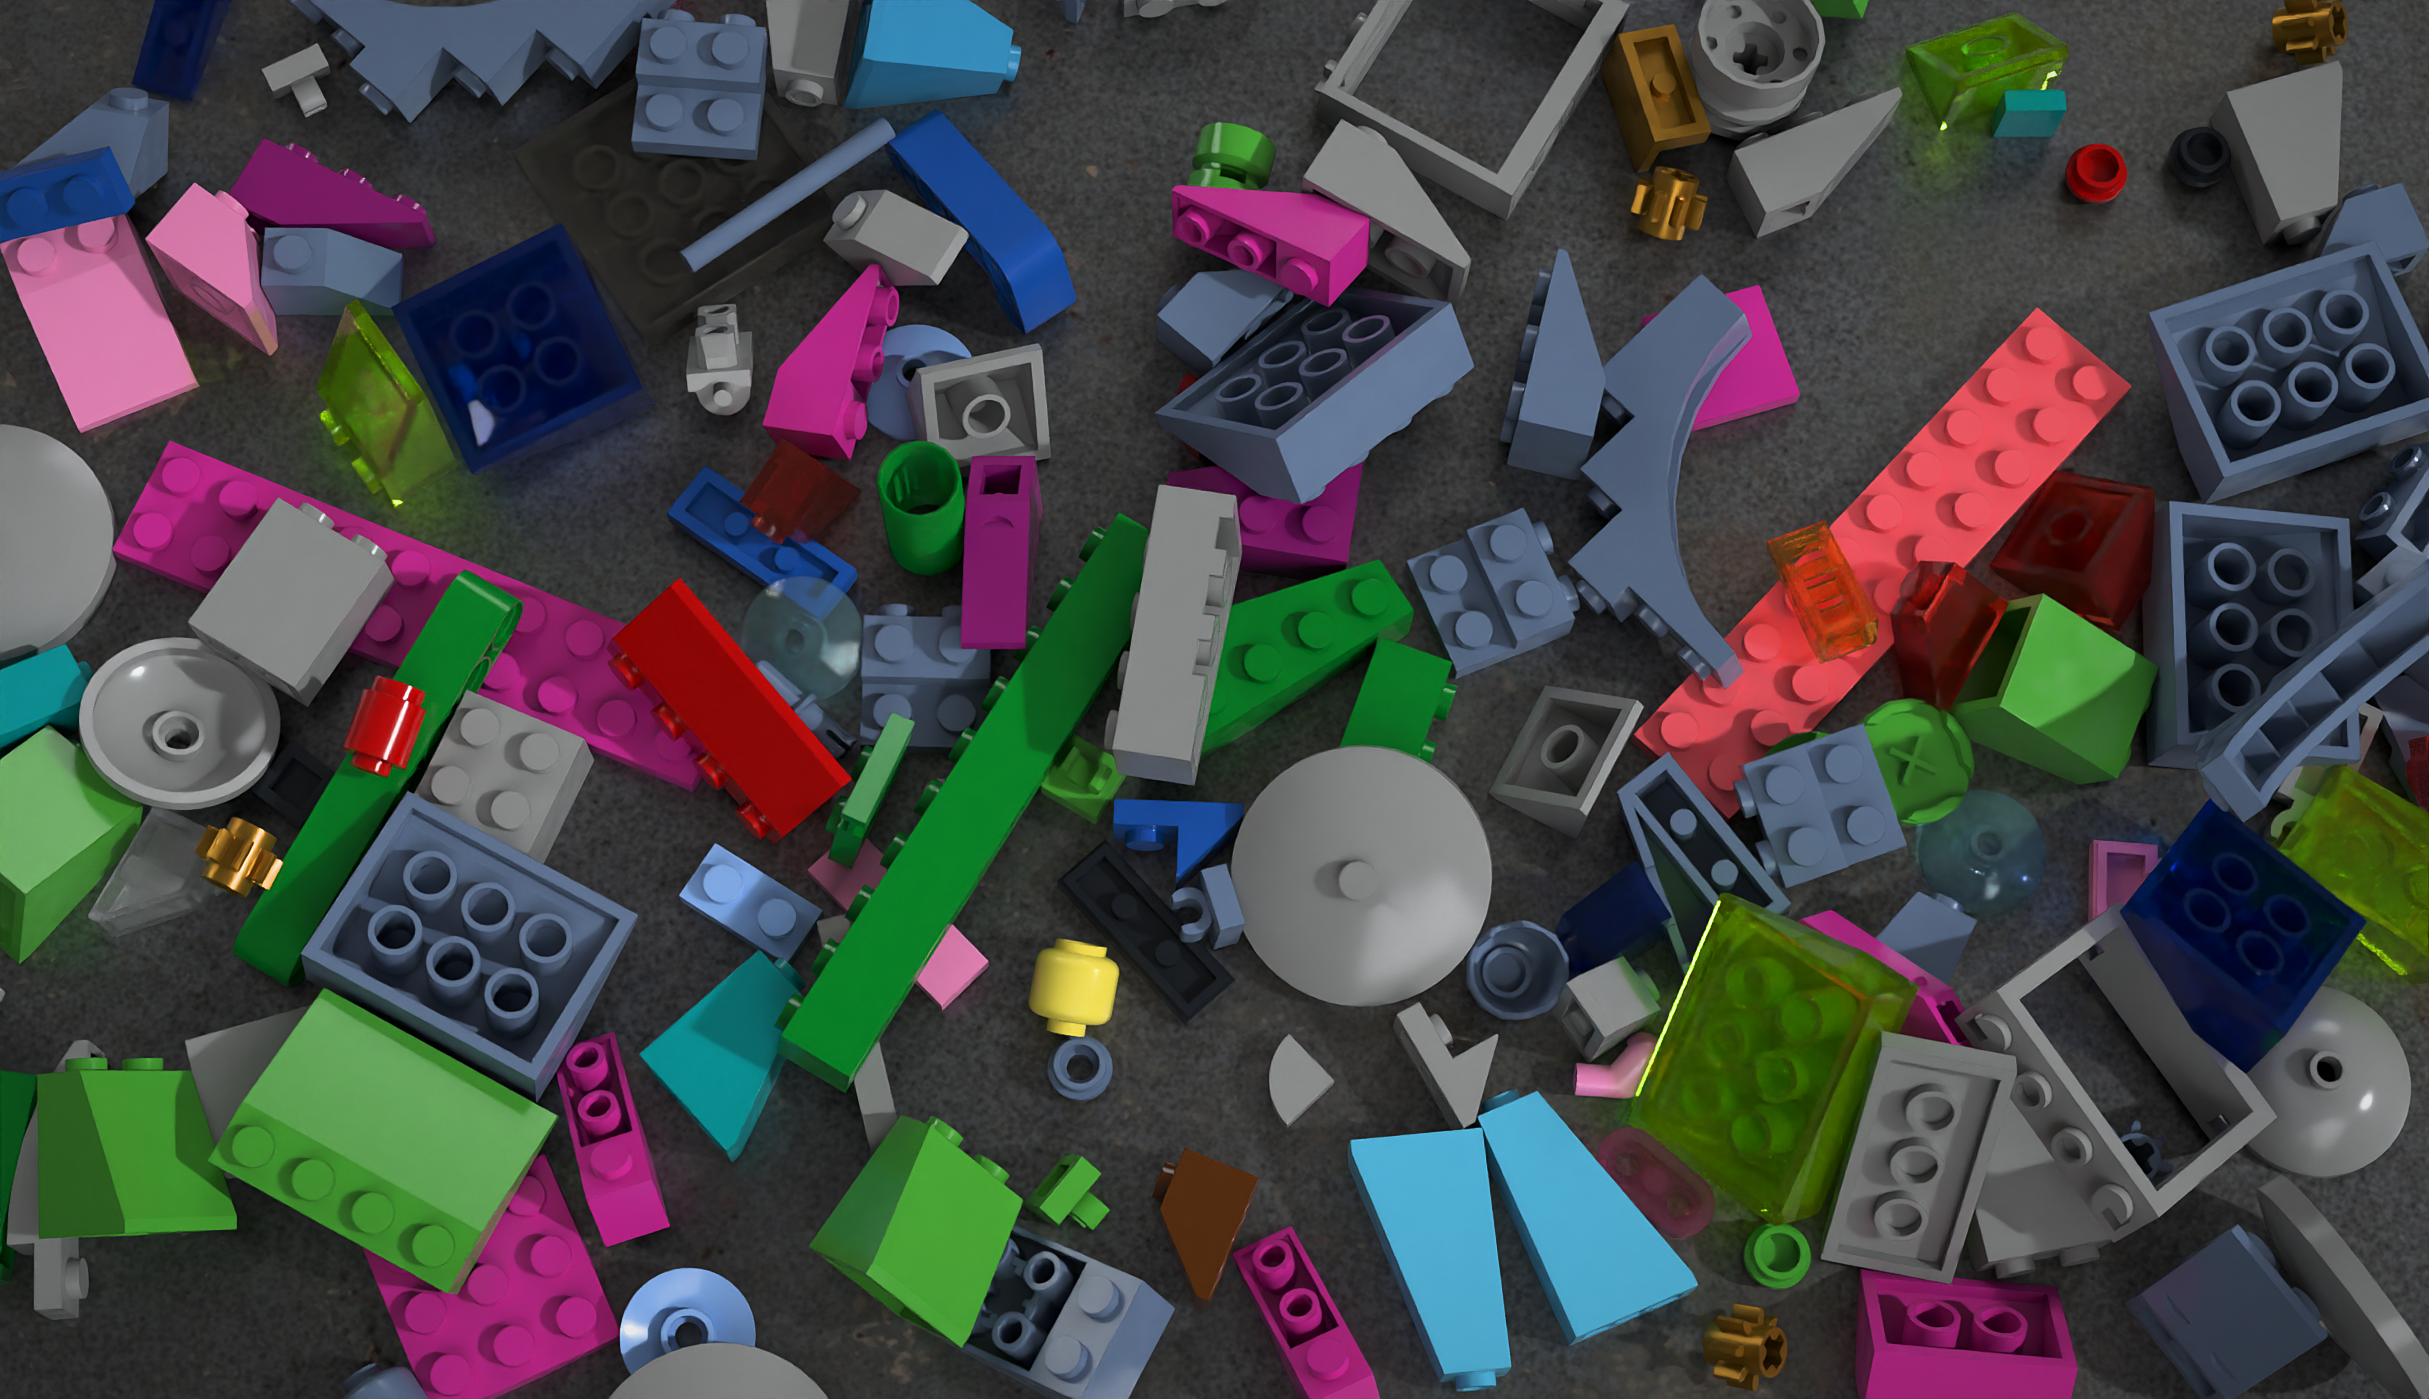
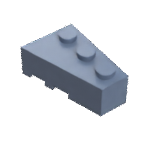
(1689, 854)

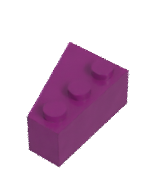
(1283, 535)

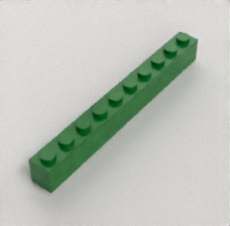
(968, 815)

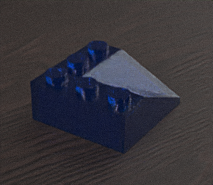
(523, 352)
(2237, 933)

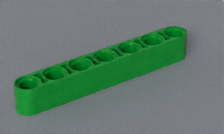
(444, 662)

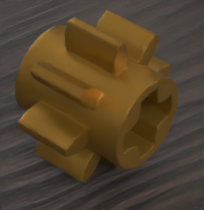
(2310, 29)
(1668, 203)
(238, 857)
(1745, 1346)

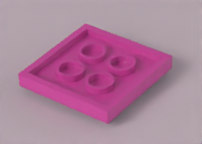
(521, 1309)

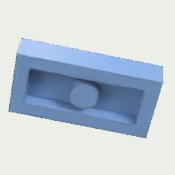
(751, 905)

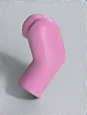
(1622, 1076)

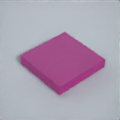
(1757, 376)

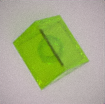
(1973, 66)

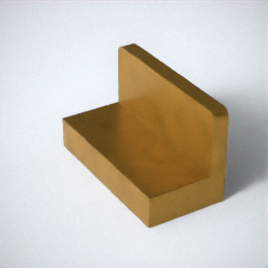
(1653, 94)

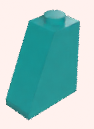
(725, 1053)

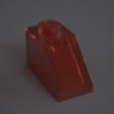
(796, 495)
(1941, 629)

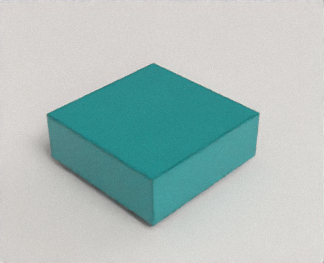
(2028, 113)

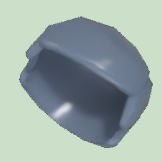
(1516, 970)

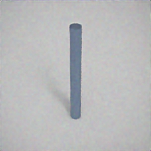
(787, 195)

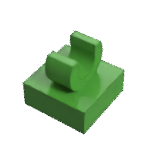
(1083, 779)
(1066, 1194)

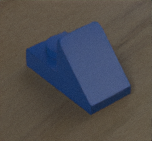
(1196, 827)

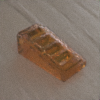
(1837, 628)

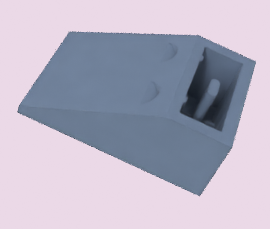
(1555, 380)
(2227, 1315)
(1066, 1321)

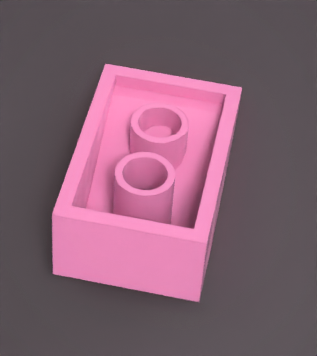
(99, 318)

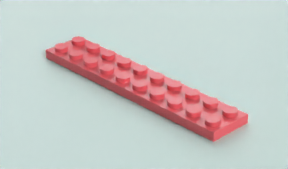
(1929, 504)

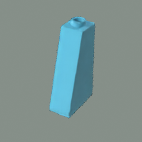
(1577, 1225)
(1439, 1238)

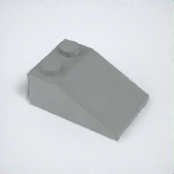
(1407, 233)

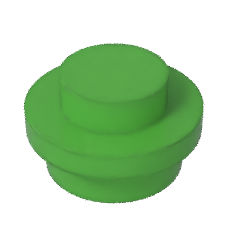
(1777, 1256)

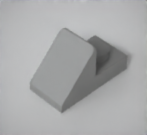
(1453, 1082)

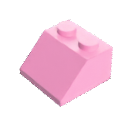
(217, 262)

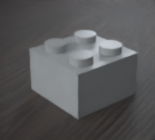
(507, 774)

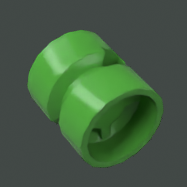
(1232, 158)

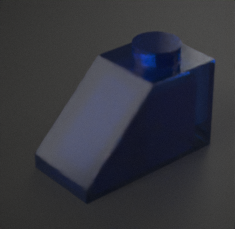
(1613, 921)

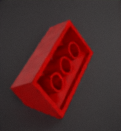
(725, 713)

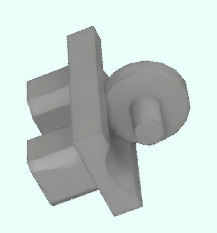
(720, 360)

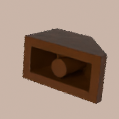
(1202, 1217)

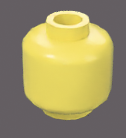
(1073, 986)

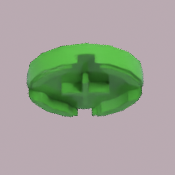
(1921, 759)

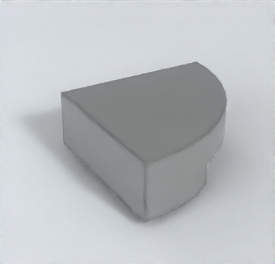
(1295, 1081)

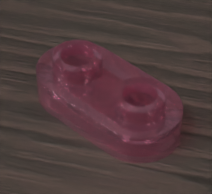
(1657, 1180)

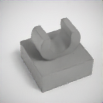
(299, 75)

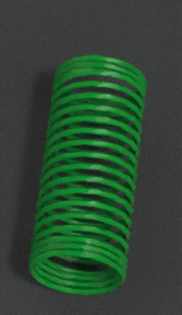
(917, 476)

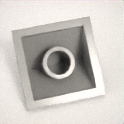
(983, 405)
(1565, 756)

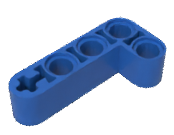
(1004, 232)

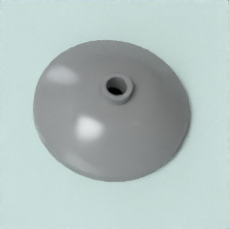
(184, 695)
(2337, 1124)

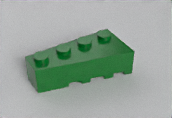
(1297, 643)

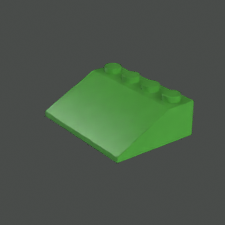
(385, 1141)

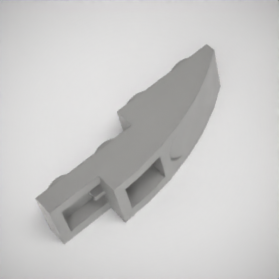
(58, 1271)

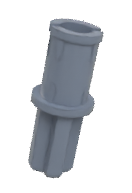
(827, 731)

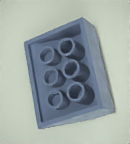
(2291, 371)
(1320, 389)
(2232, 609)
(469, 946)

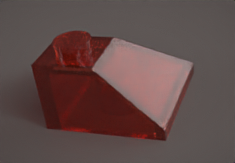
(2084, 546)

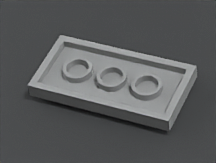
(1917, 1157)

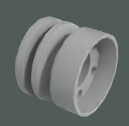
(1754, 62)

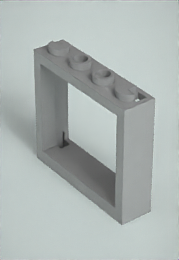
(1494, 192)
(2066, 1115)

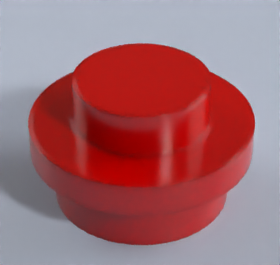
(2096, 173)

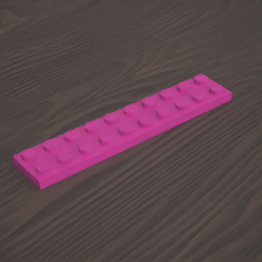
(552, 667)

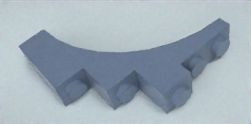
(488, 47)
(1633, 479)
(2305, 702)

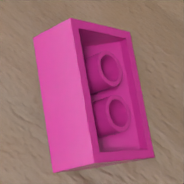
(1960, 1340)

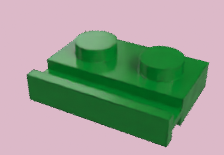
(874, 778)

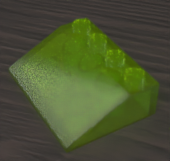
(1768, 1057)

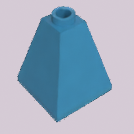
(927, 53)

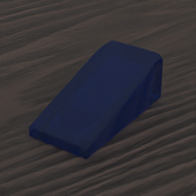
(179, 45)

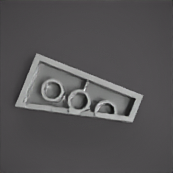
(1176, 635)

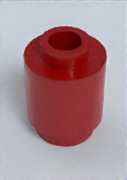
(385, 727)

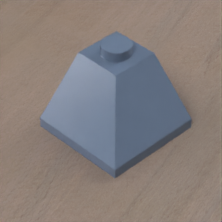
(127, 123)

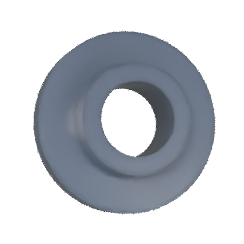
(1079, 1048)

